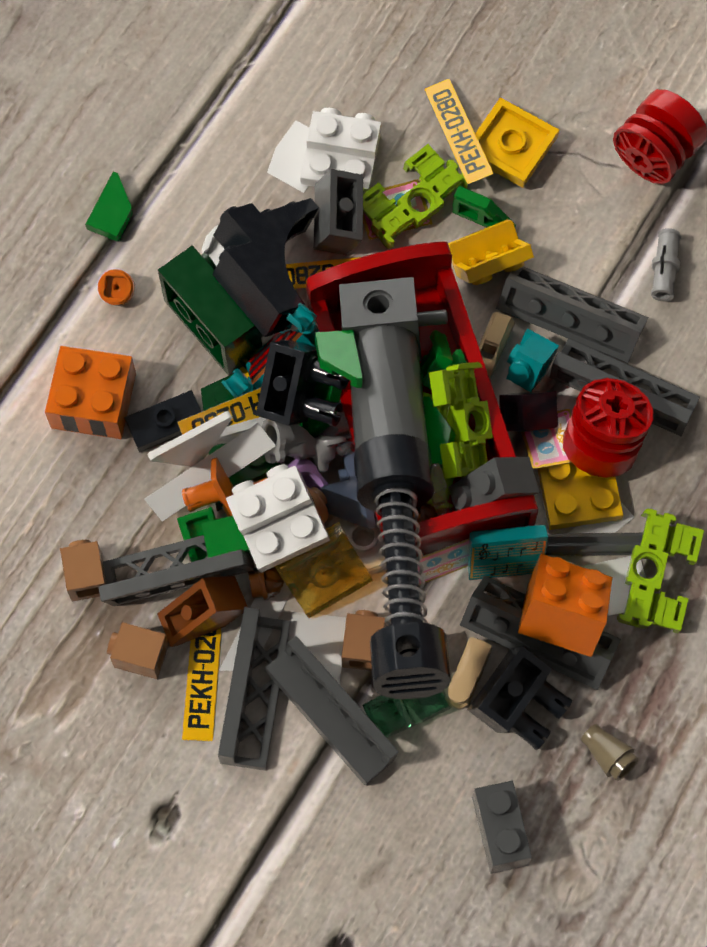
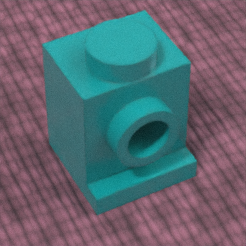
(530, 360)

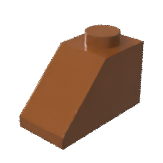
(202, 609)

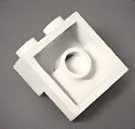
(341, 145)
(277, 517)

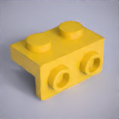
(489, 252)

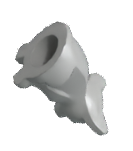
(299, 444)

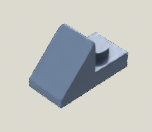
(343, 499)

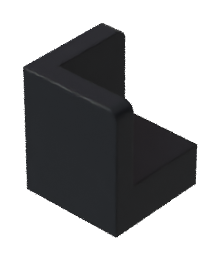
(529, 410)

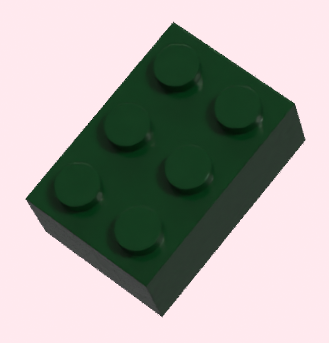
(208, 310)

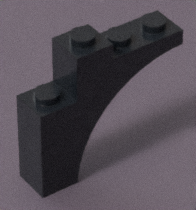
(254, 260)

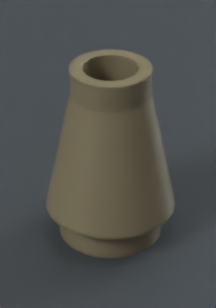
(610, 753)

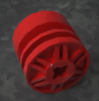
(660, 136)
(607, 427)

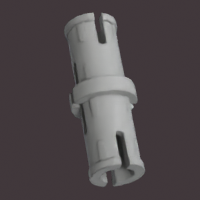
(666, 264)

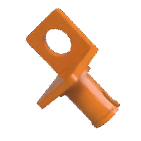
(212, 491)

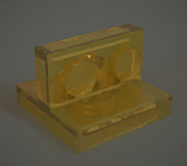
(325, 573)

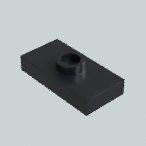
(160, 421)

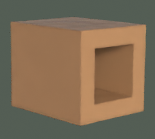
(83, 569)
(357, 638)
(138, 650)

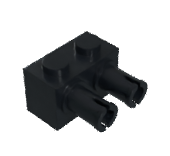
(290, 386)
(510, 690)

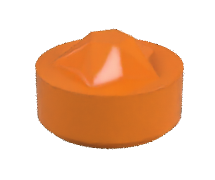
(116, 287)

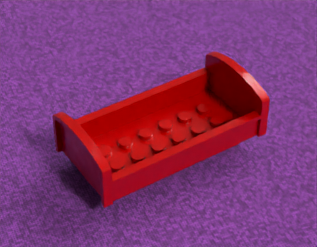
(434, 290)

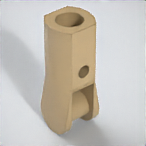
(495, 339)
(468, 672)

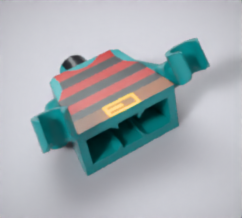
(304, 321)

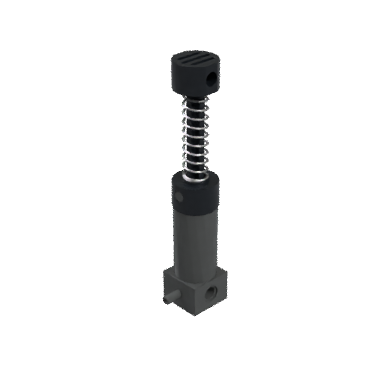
(395, 476)

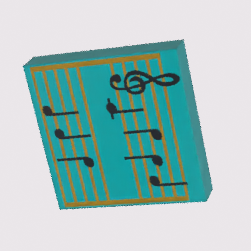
(505, 551)

